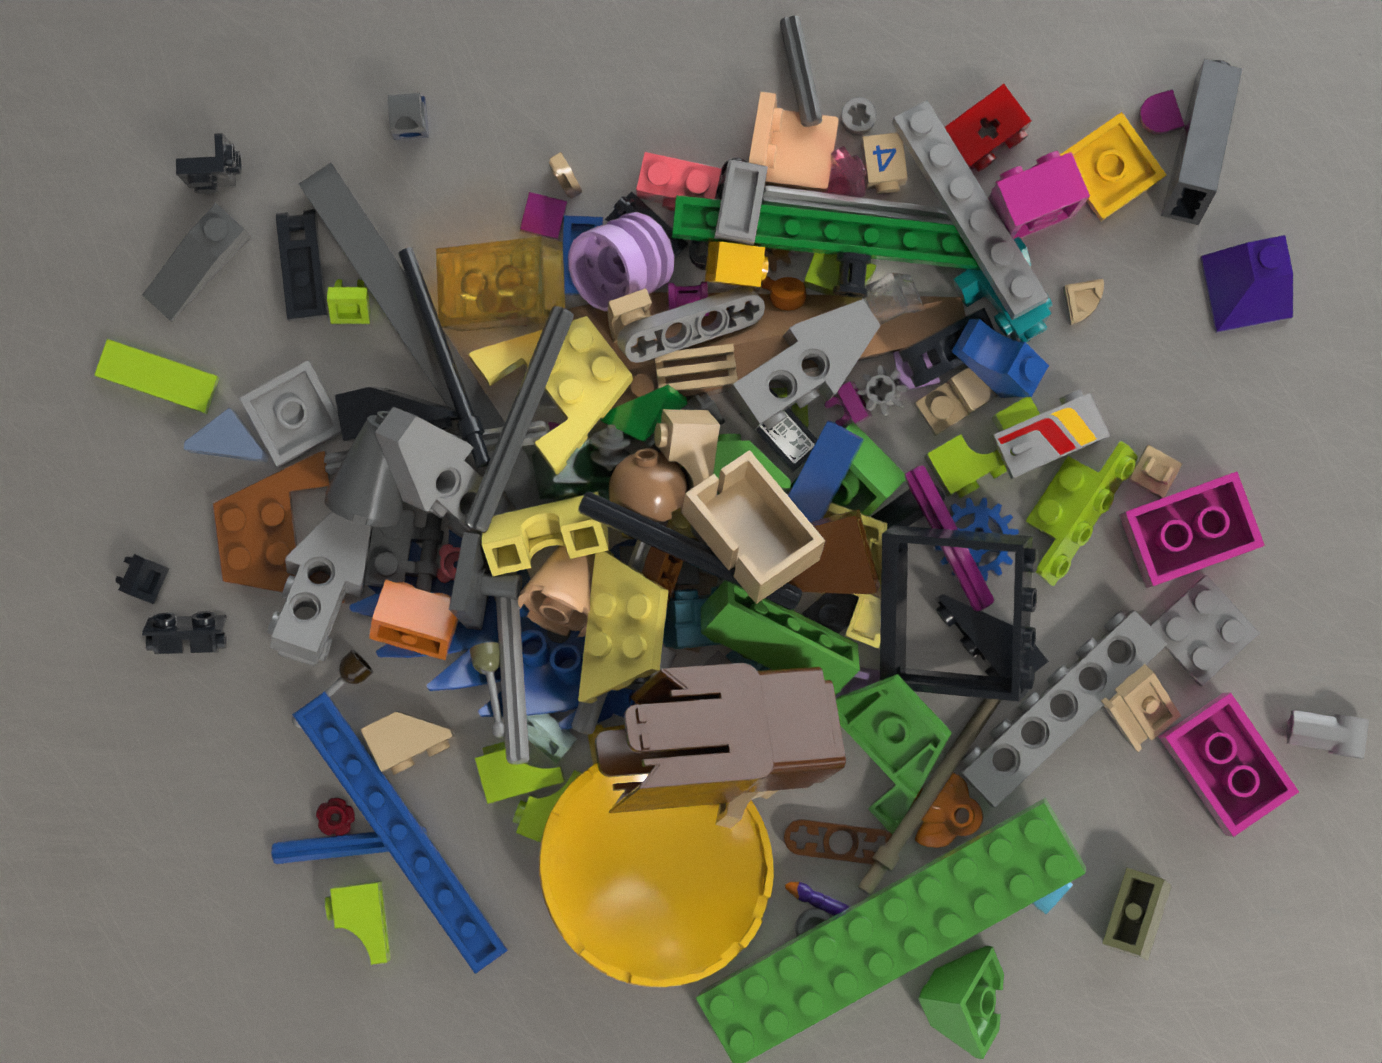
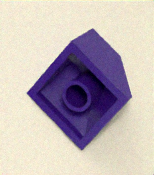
(1249, 283)

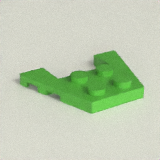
(898, 736)

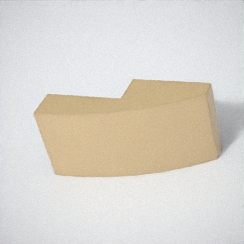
(627, 310)

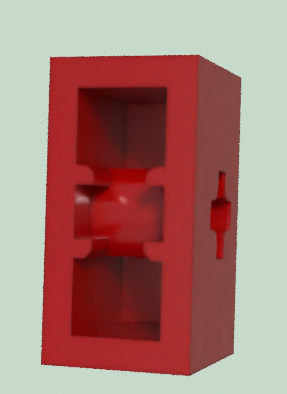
(996, 110)

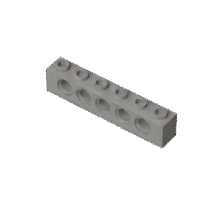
(1141, 646)

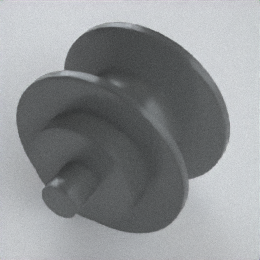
(610, 447)

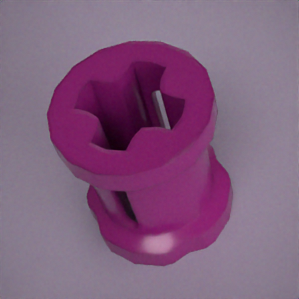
(684, 295)

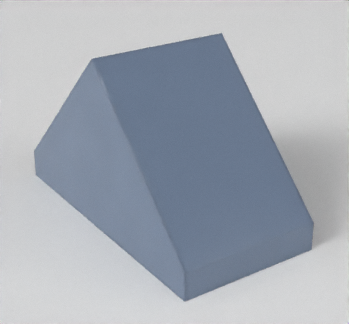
(227, 438)

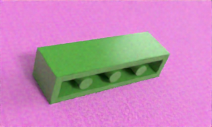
(777, 635)

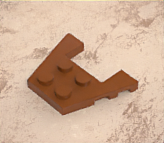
(259, 526)

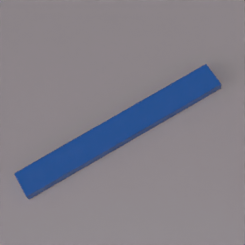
(400, 832)

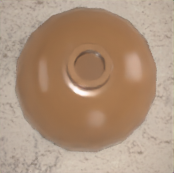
(648, 485)

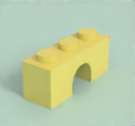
(521, 533)

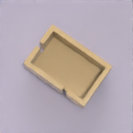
(753, 526)

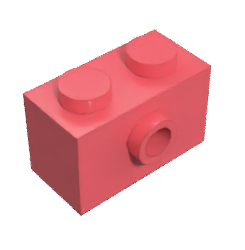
(666, 177)

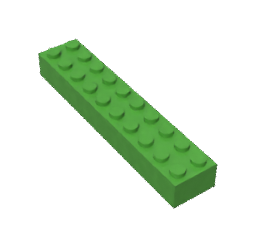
(891, 932)

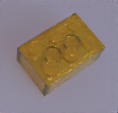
(499, 283)

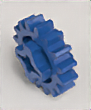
(980, 522)

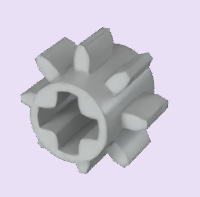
(890, 398)

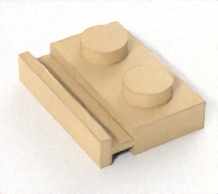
(1141, 707)

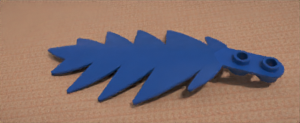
(548, 684)

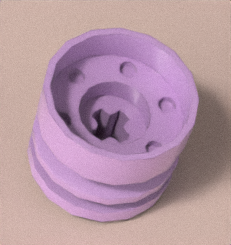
(620, 259)

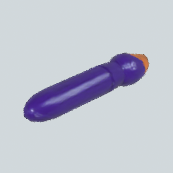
(806, 894)

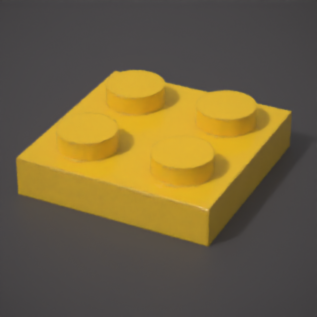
(1115, 166)

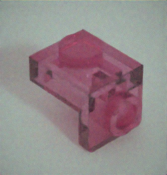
(846, 174)

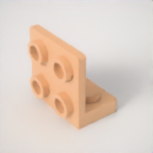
(792, 152)

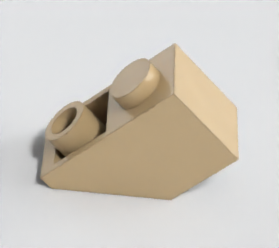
(403, 736)

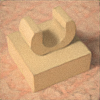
(1155, 471)

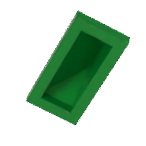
(642, 414)

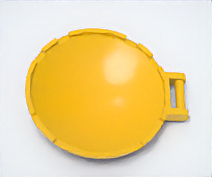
(655, 889)

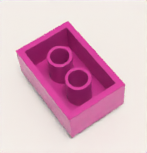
(1039, 195)
(1191, 530)
(1228, 764)

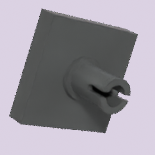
(475, 583)

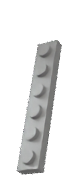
(970, 210)

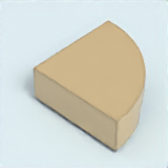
(564, 175)
(1082, 299)

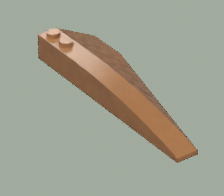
(765, 338)

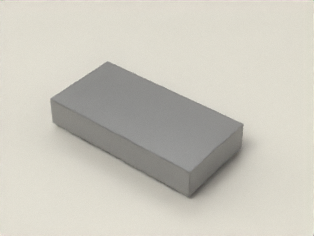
(741, 202)

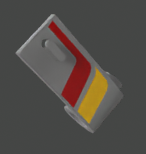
(1051, 434)

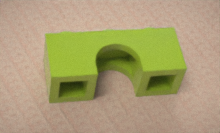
(960, 467)

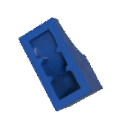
(1001, 363)

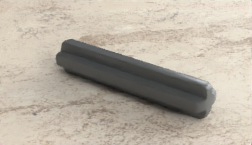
(800, 71)

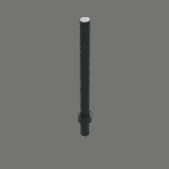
(469, 425)

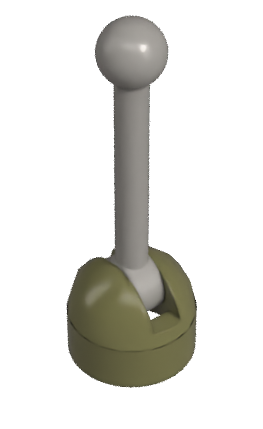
(486, 660)

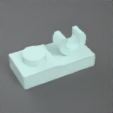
(549, 737)

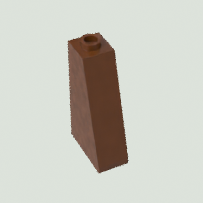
(845, 561)

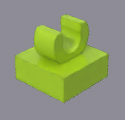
(348, 304)

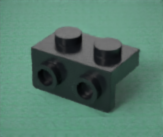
(209, 173)

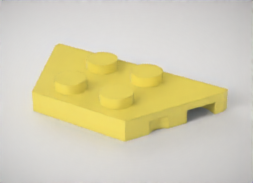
(621, 628)

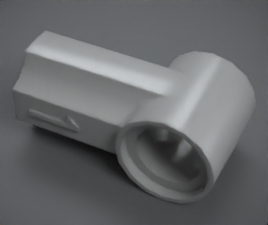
(1338, 734)

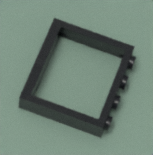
(894, 613)

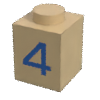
(884, 162)

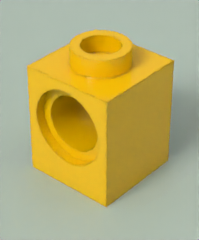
(736, 264)

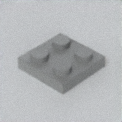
(292, 413)
(1204, 630)

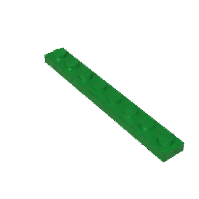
(833, 233)

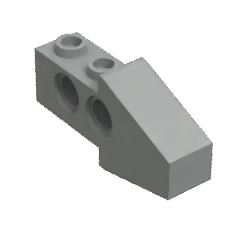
(830, 340)
(431, 468)
(342, 552)

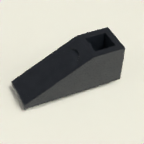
(359, 404)
(985, 637)

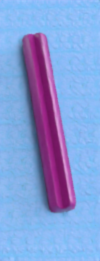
(958, 558)

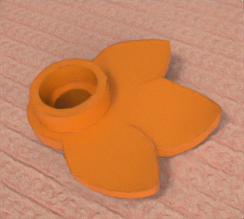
(940, 821)

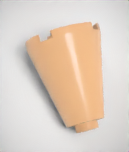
(560, 593)

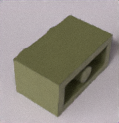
(1137, 914)

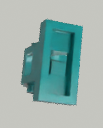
(974, 285)

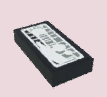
(788, 439)

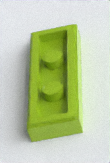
(156, 376)

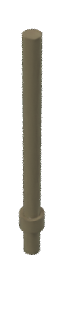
(887, 856)

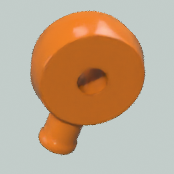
(786, 292)

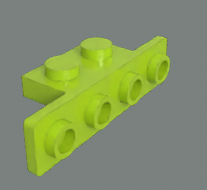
(1074, 505)

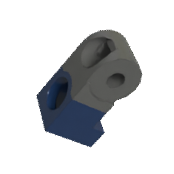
(408, 116)

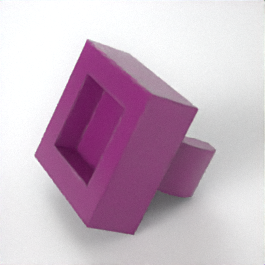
(852, 403)

